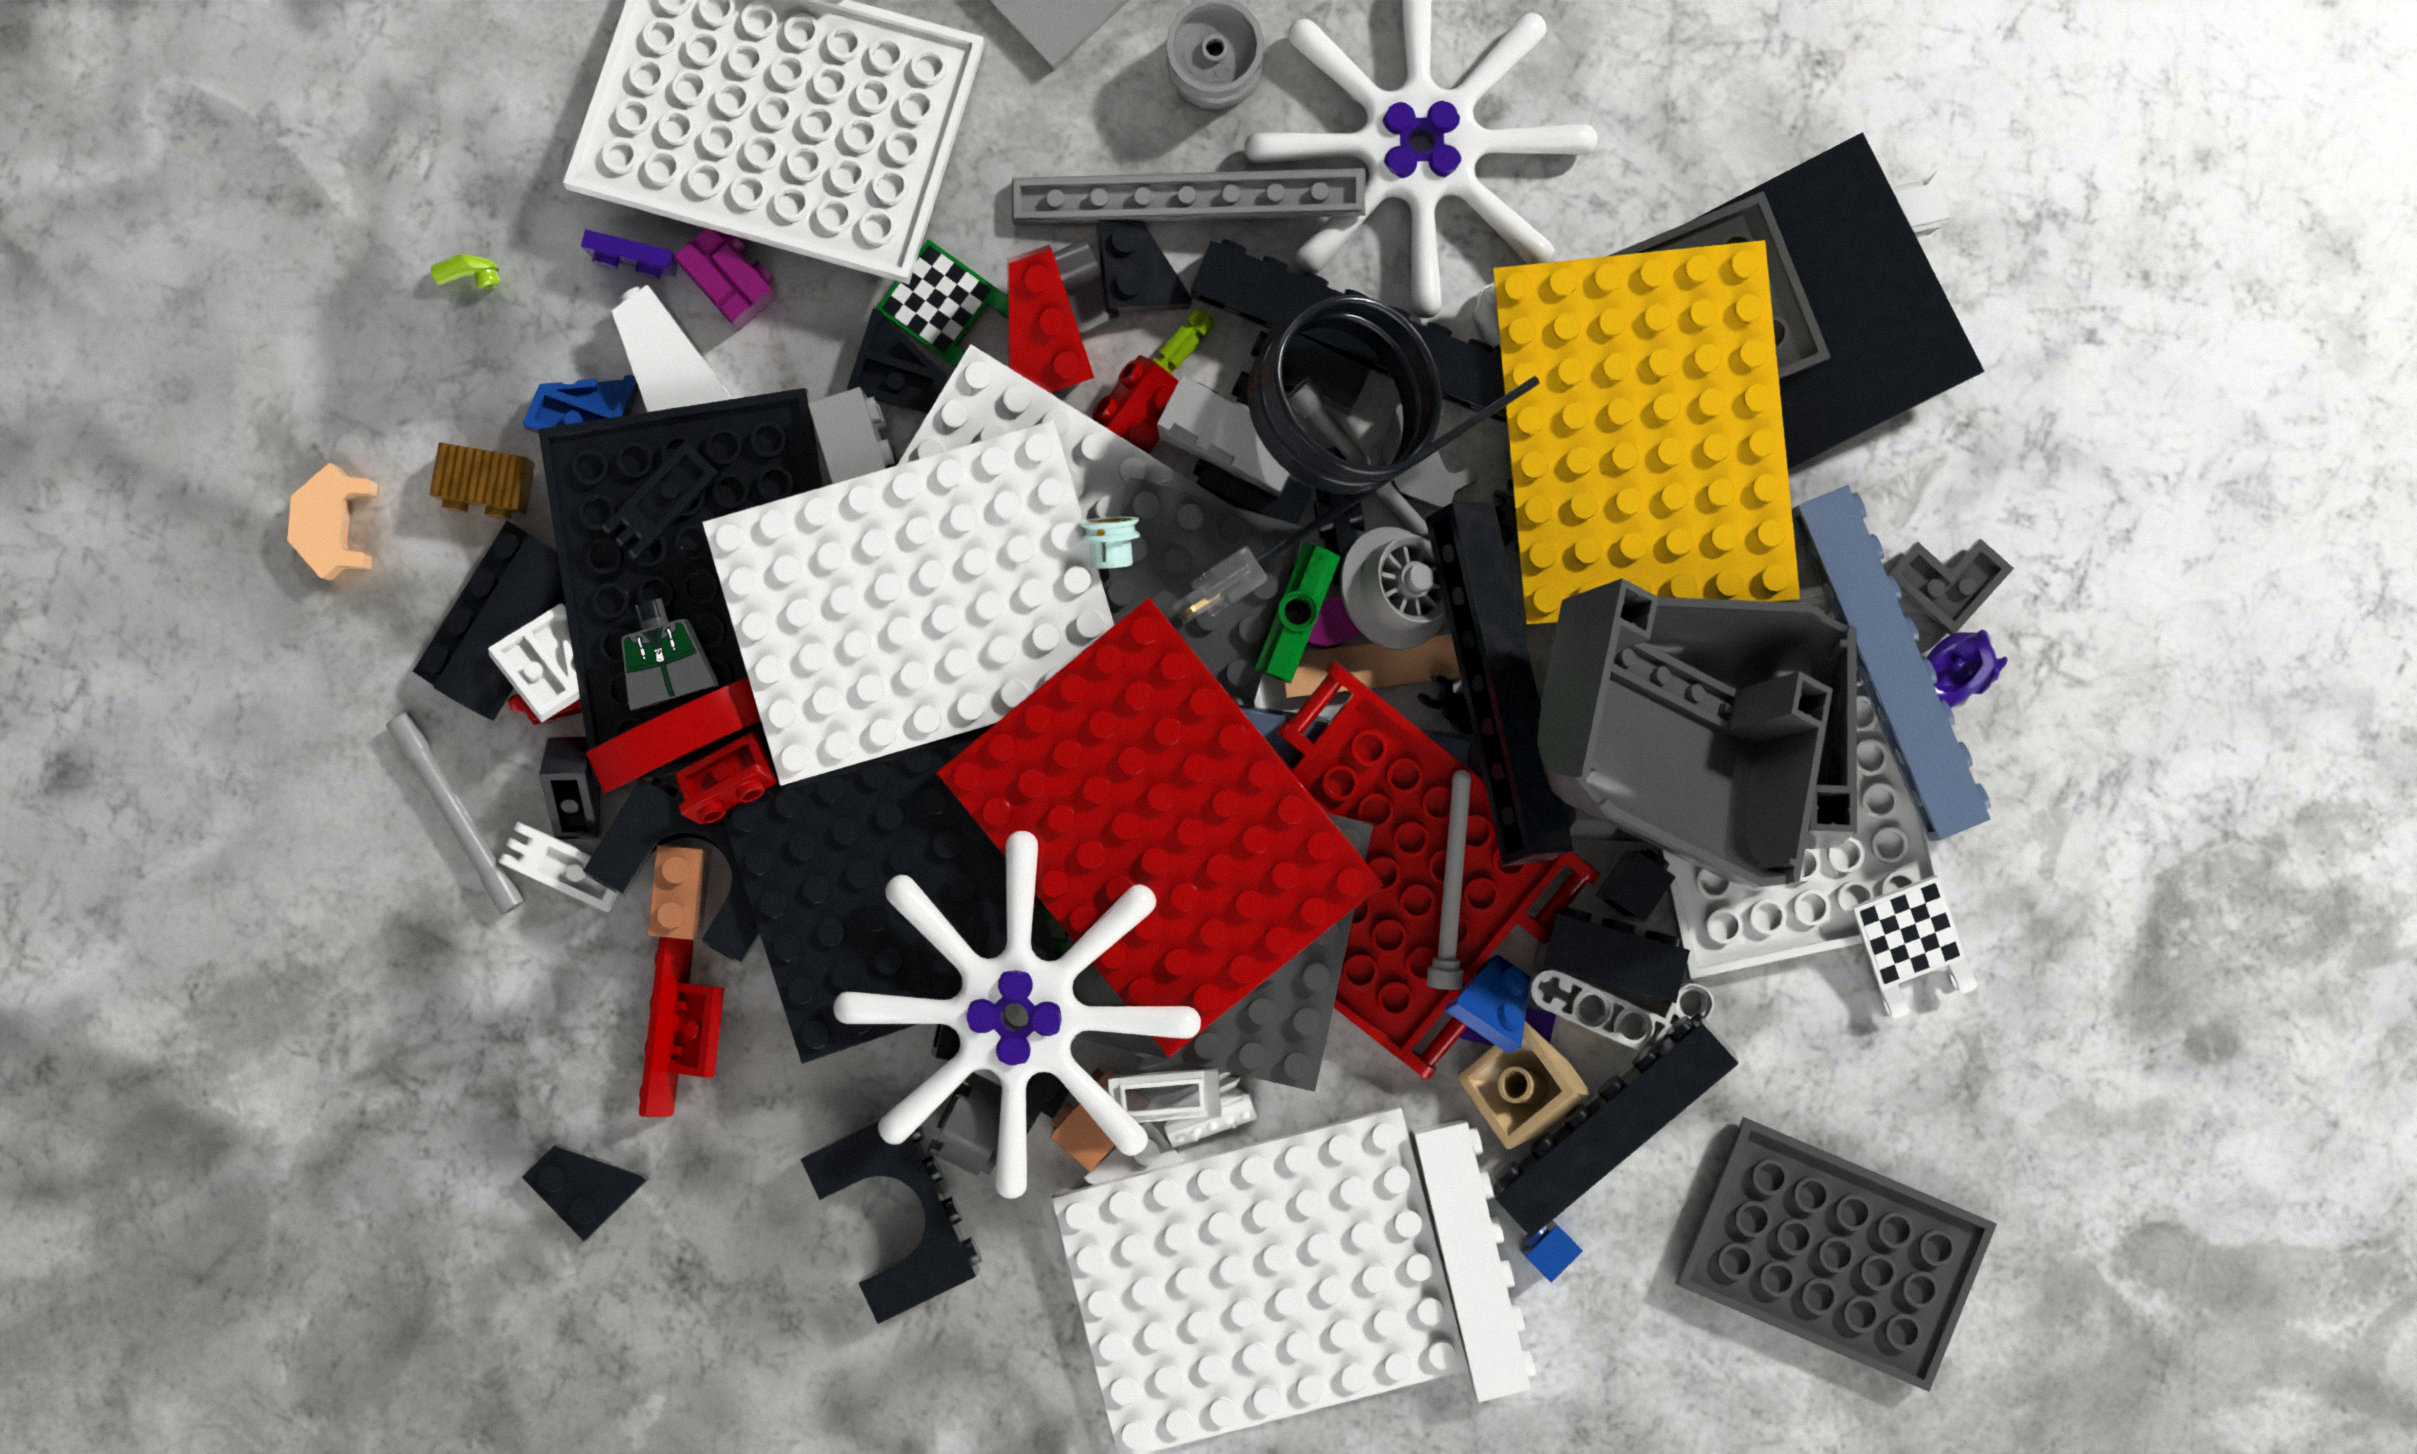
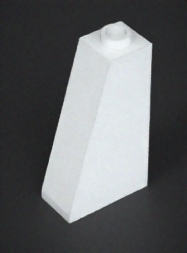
(662, 356)

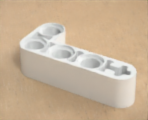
(1614, 1009)

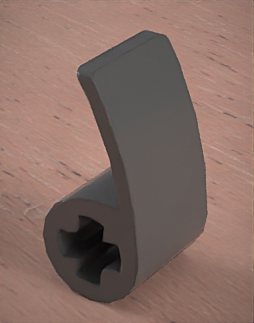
(1083, 285)

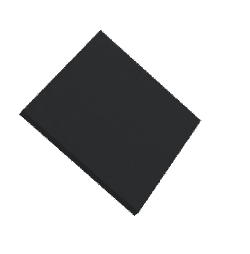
(1872, 299)

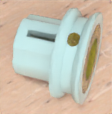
(1110, 540)

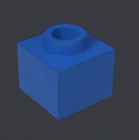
(1551, 1250)

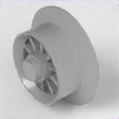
(1392, 588)

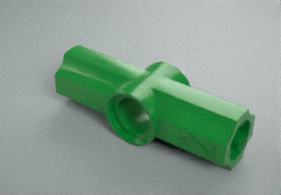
(1306, 585)

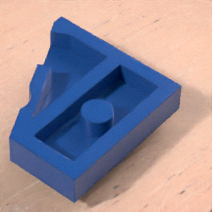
(579, 402)
(1494, 1003)

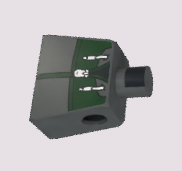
(664, 659)

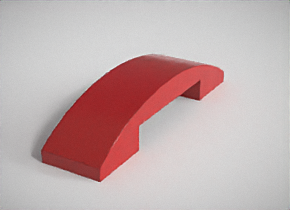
(674, 735)

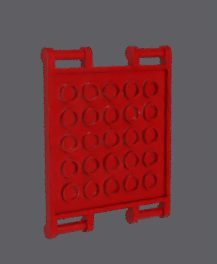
(1394, 775)

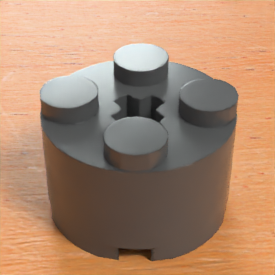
(970, 1126)

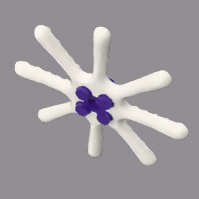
(1418, 177)
(1022, 979)

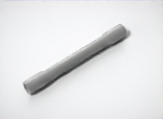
(492, 874)

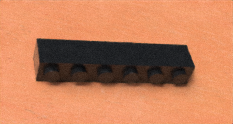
(1614, 1123)

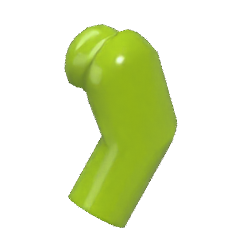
(469, 265)

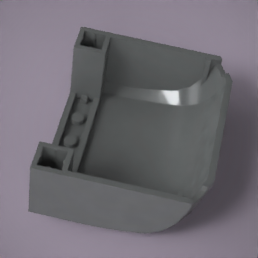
(1752, 644)
(1674, 750)

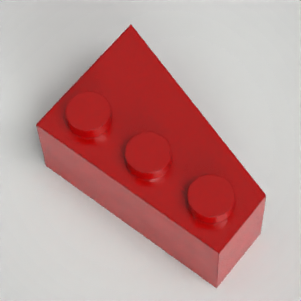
(1041, 324)

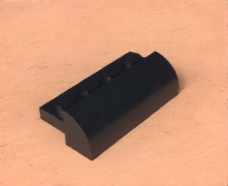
(507, 591)

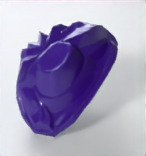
(1965, 665)

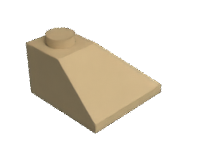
(1525, 1089)

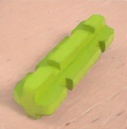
(1184, 341)

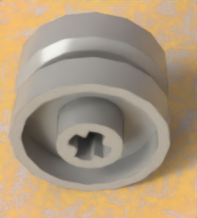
(1211, 27)

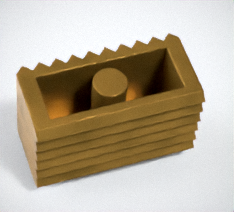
(481, 479)

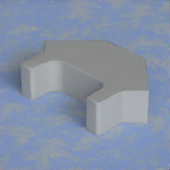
(1429, 480)

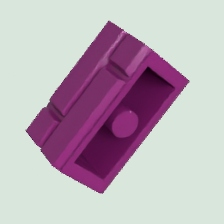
(726, 276)

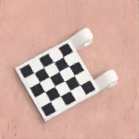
(1910, 936)

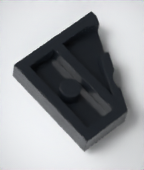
(1136, 271)
(895, 368)
(582, 1187)

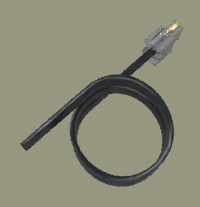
(1301, 456)

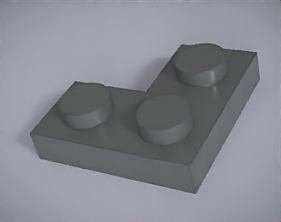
(1951, 594)

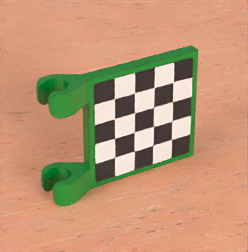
(941, 302)

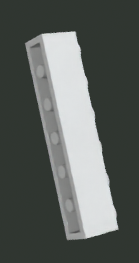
(1472, 1259)

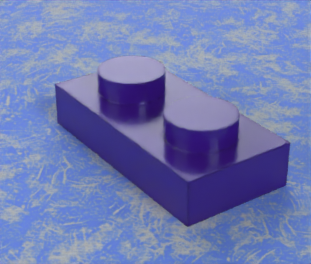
(612, 250)

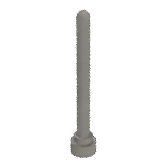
(1307, 402)
(1445, 969)

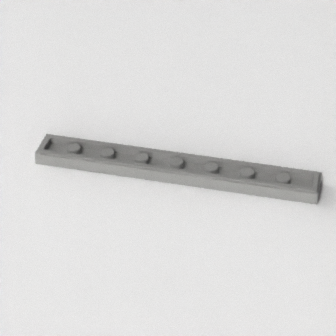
(1189, 196)

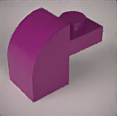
(1332, 625)

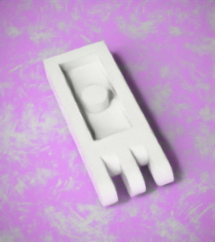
(556, 866)

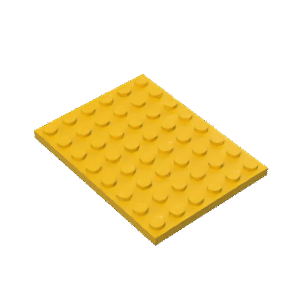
(1650, 427)

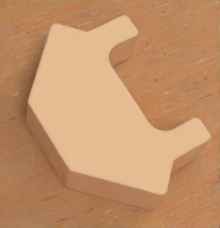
(321, 521)

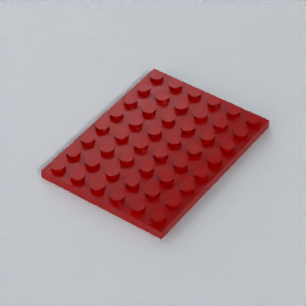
(1160, 780)

